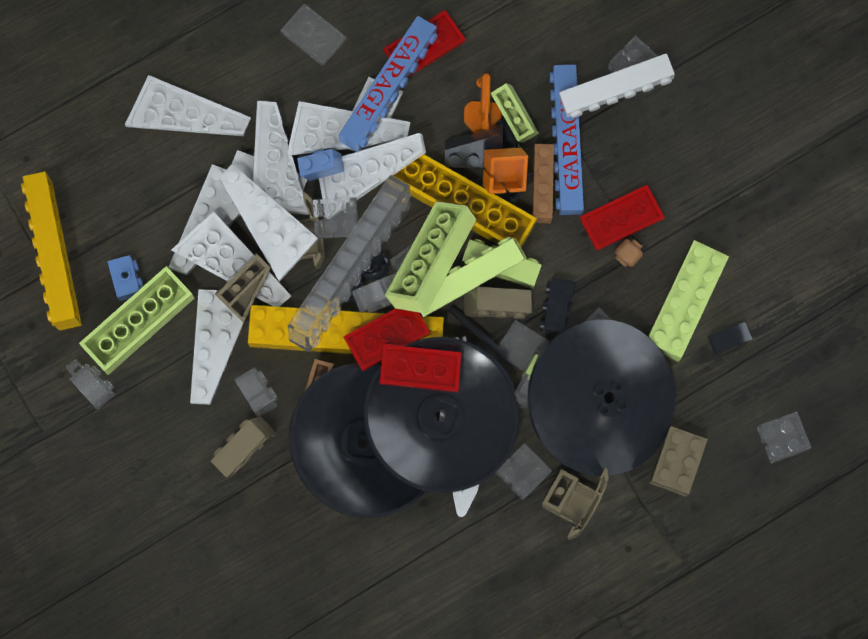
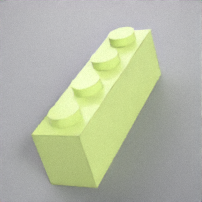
(522, 274)

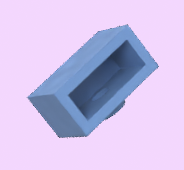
(320, 164)
(124, 277)

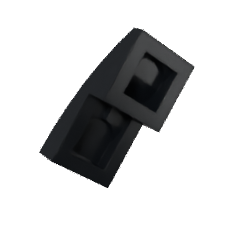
(730, 338)

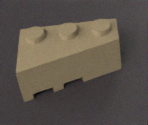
(497, 303)
(242, 445)

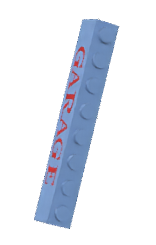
(387, 84)
(567, 145)

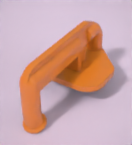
(482, 114)

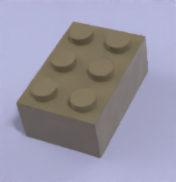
(678, 461)

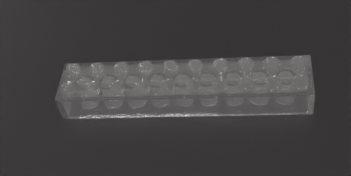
(349, 263)

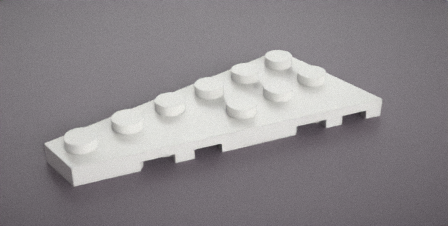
(175, 109)
(319, 129)
(272, 167)
(372, 167)
(211, 198)
(273, 228)
(223, 254)
(214, 341)

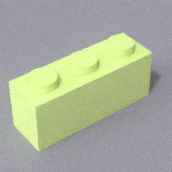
(514, 113)

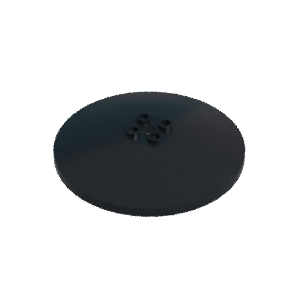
(570, 390)
(462, 449)
(327, 452)

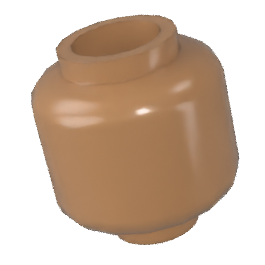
(629, 253)

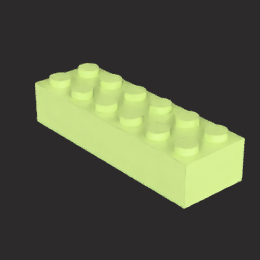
(430, 257)
(477, 272)
(687, 300)
(137, 320)

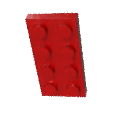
(448, 38)
(621, 218)
(393, 328)
(420, 368)

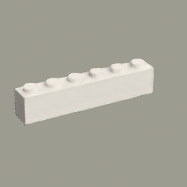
(617, 85)

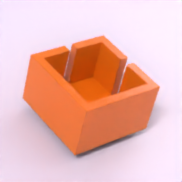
(505, 166)

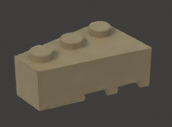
(243, 286)

